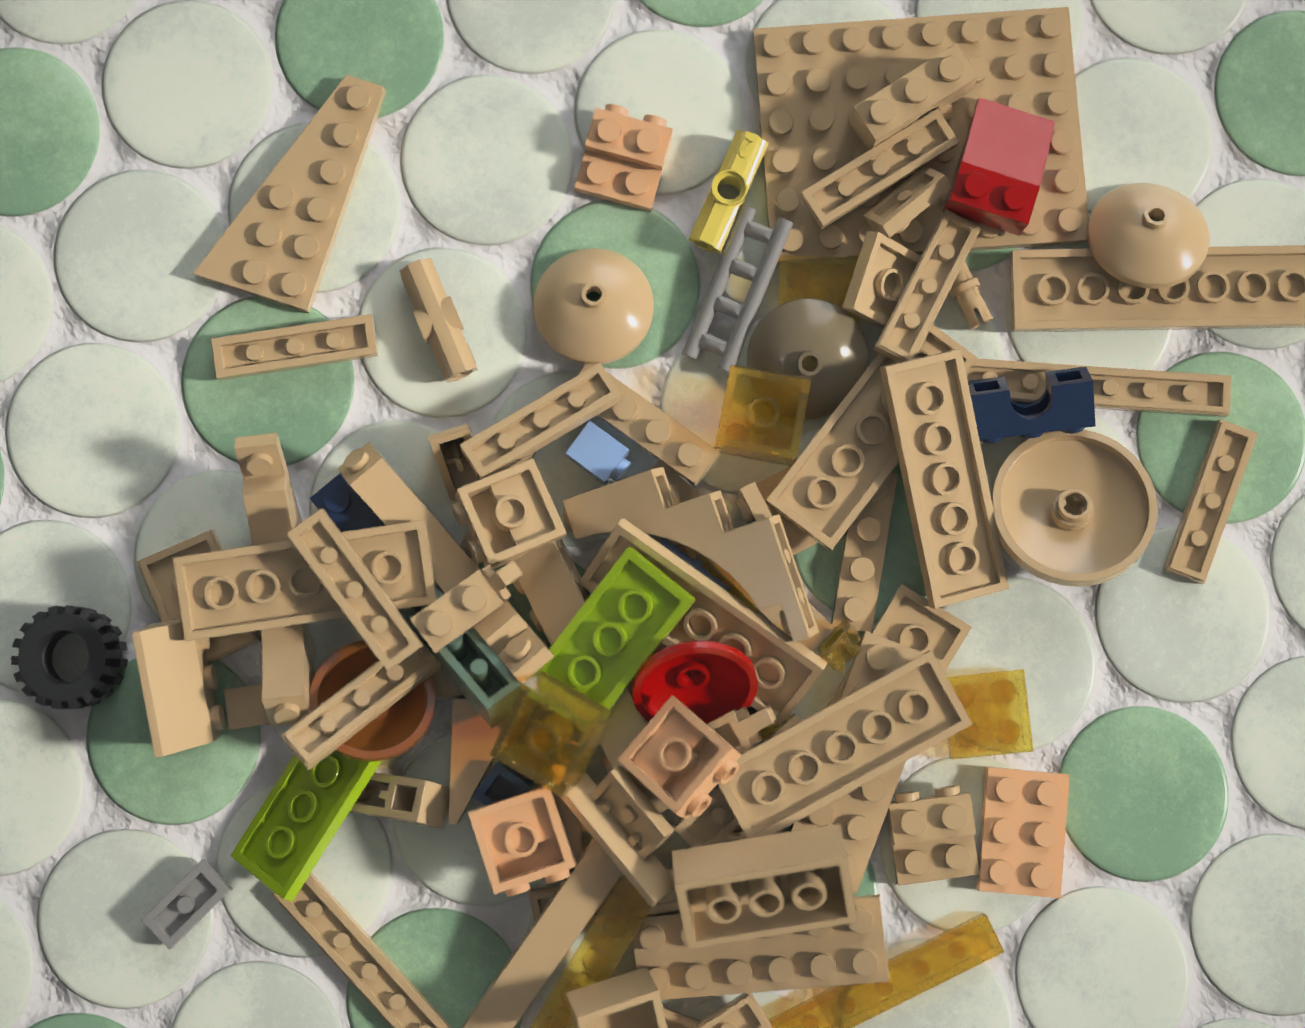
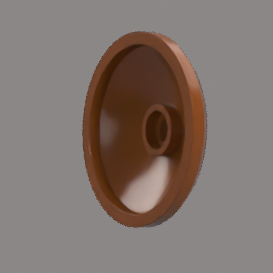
(395, 728)

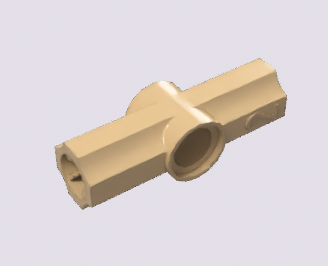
(438, 320)

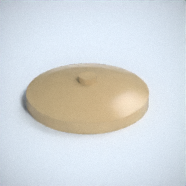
(1074, 508)

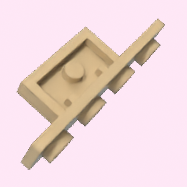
(626, 829)

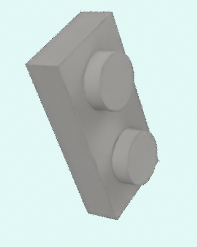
(186, 904)

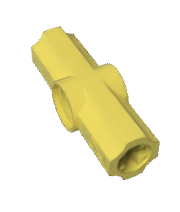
(737, 170)

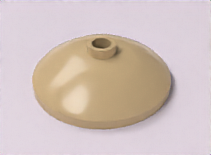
(1146, 250)
(597, 329)

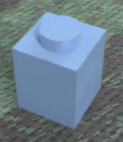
(599, 454)

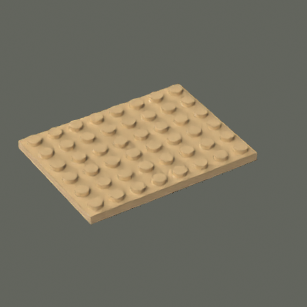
(821, 71)

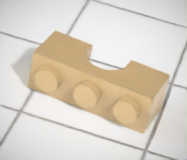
(906, 99)

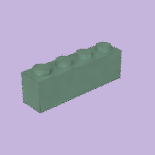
(474, 671)

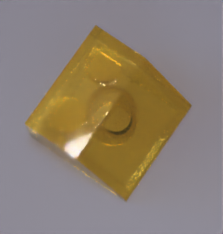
(762, 415)

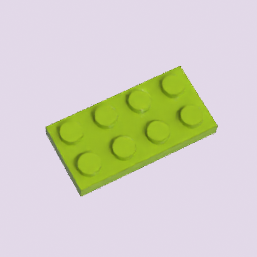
(617, 629)
(301, 820)

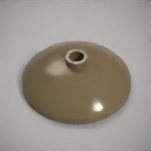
(816, 330)

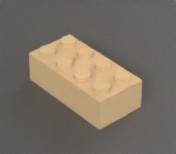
(763, 886)

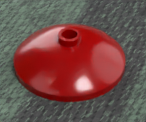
(701, 675)

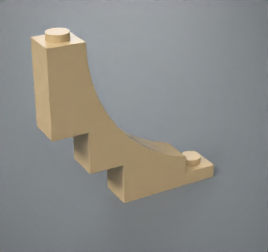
(396, 504)
(271, 514)
(752, 554)

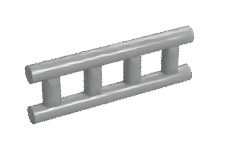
(728, 265)

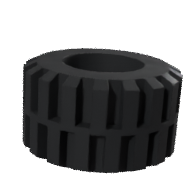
(37, 650)

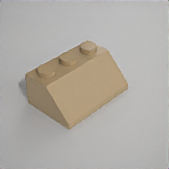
(177, 688)

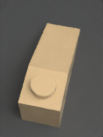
(470, 756)
(404, 800)

